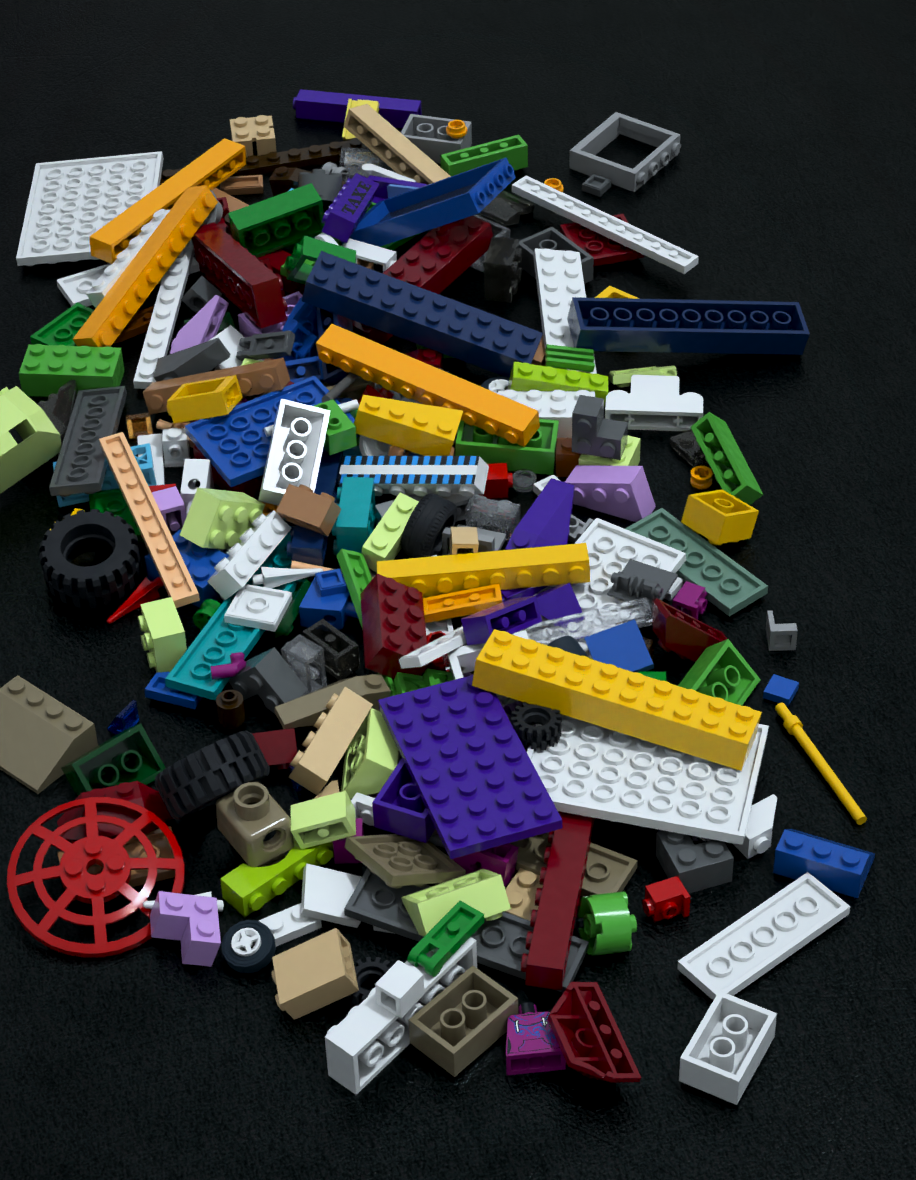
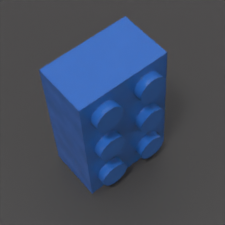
(199, 563)

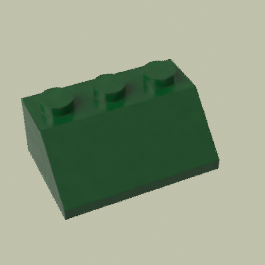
(118, 760)

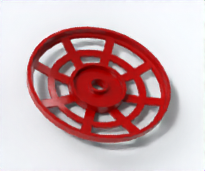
(88, 887)

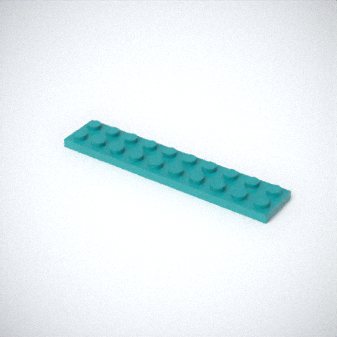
(221, 639)

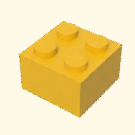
(719, 517)

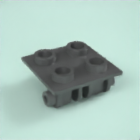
(641, 581)

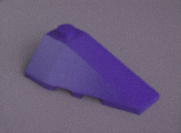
(546, 519)

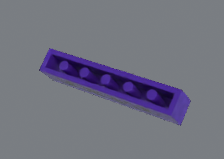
(349, 207)

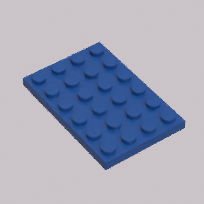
(238, 440)

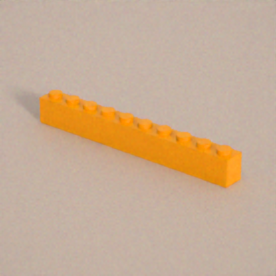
(208, 169)
(147, 268)
(428, 384)

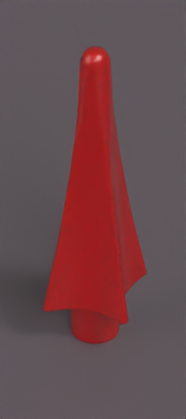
(144, 593)

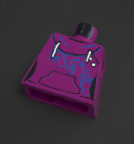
(531, 1043)

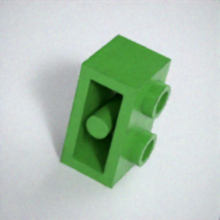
(340, 429)

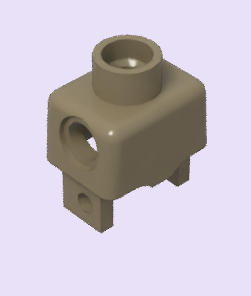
(248, 817)

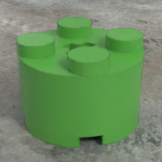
(606, 923)

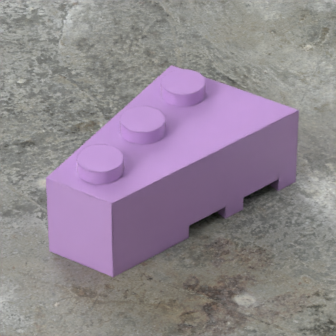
(613, 490)

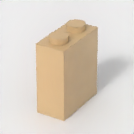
(314, 974)

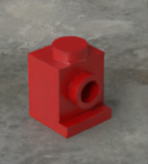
(666, 899)

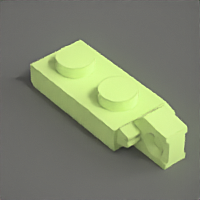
(622, 378)

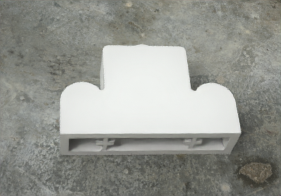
(654, 405)

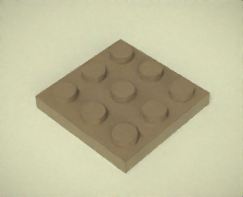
(403, 860)

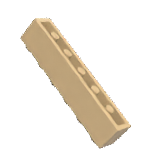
(392, 146)

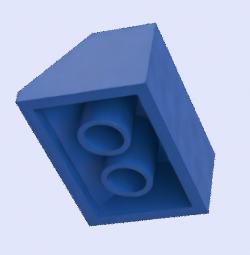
(830, 862)

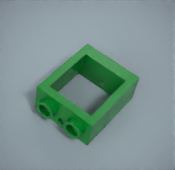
(309, 249)

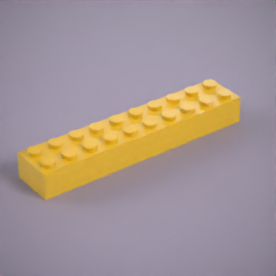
(617, 699)

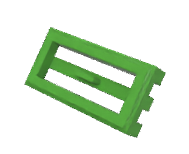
(569, 358)

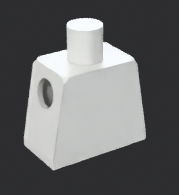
(195, 470)

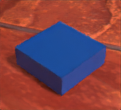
(330, 582)
(780, 690)

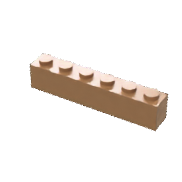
(252, 379)

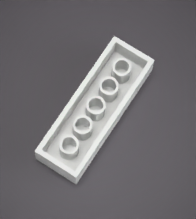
(374, 1036)

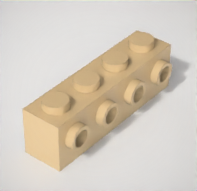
(330, 741)

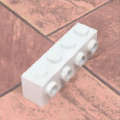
(249, 554)

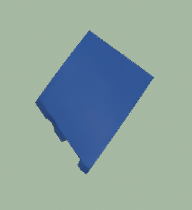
(304, 325)

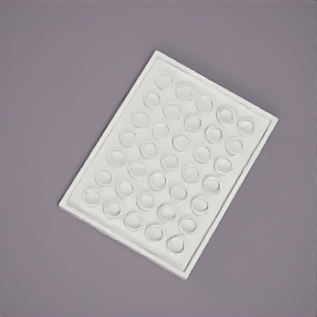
(77, 199)
(647, 784)

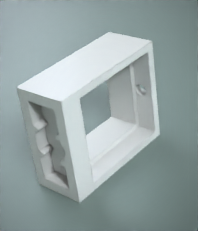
(372, 253)

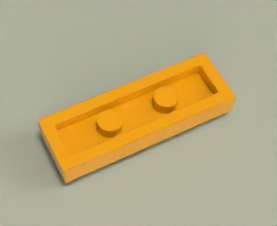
(461, 603)

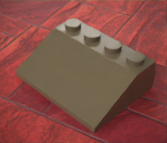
(39, 735)

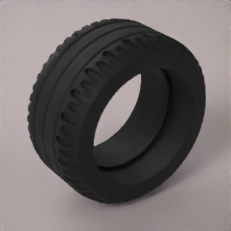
(425, 526)

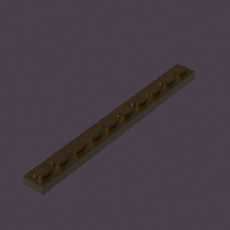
(291, 159)

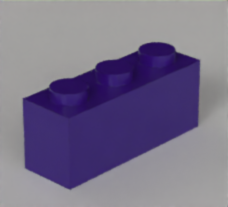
(507, 616)

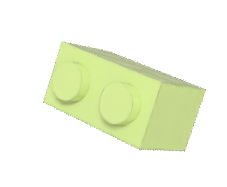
(323, 820)

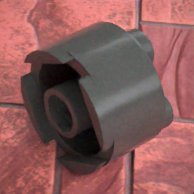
(325, 184)

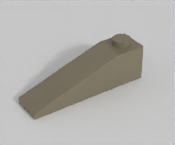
(307, 708)

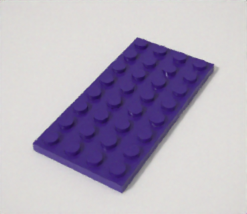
(469, 766)

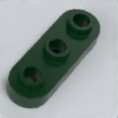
(292, 612)

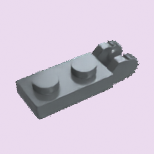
(267, 345)

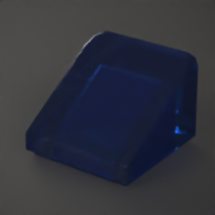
(126, 718)

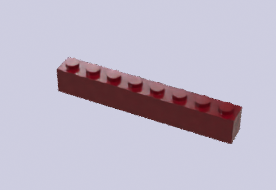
(557, 902)

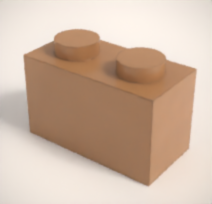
(308, 509)

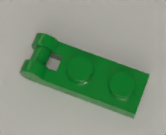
(446, 938)

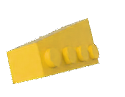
(408, 425)

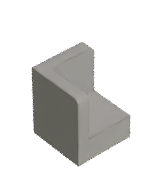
(780, 635)

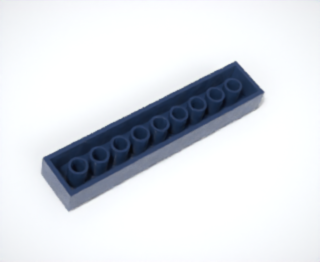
(419, 315)
(687, 326)

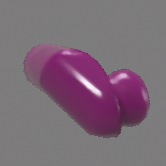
(231, 669)

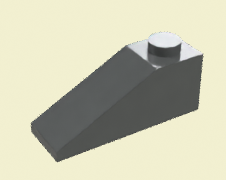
(192, 360)

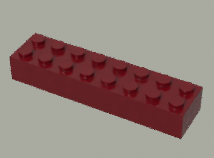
(436, 261)
(239, 275)

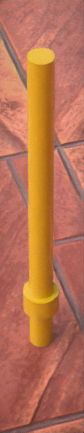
(794, 727)

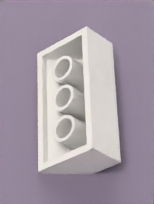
(293, 449)

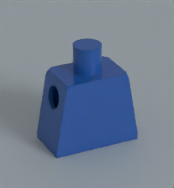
(332, 608)

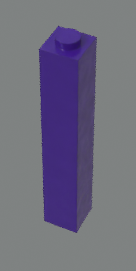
(333, 106)

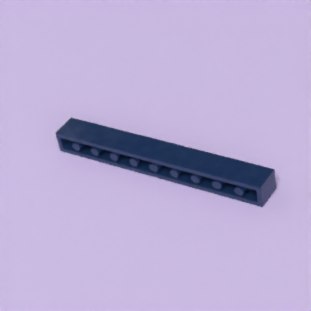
(306, 544)

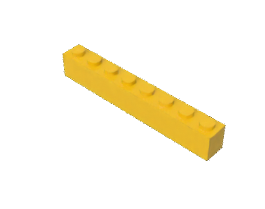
(507, 567)

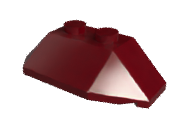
(682, 632)
(130, 791)
(590, 1035)

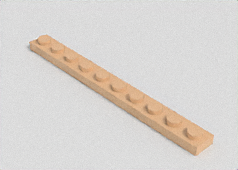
(149, 520)

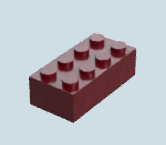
(391, 625)

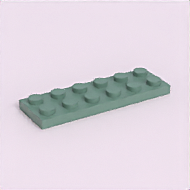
(726, 582)

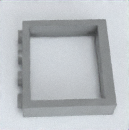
(585, 161)

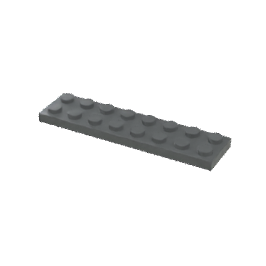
(81, 459)
(498, 941)

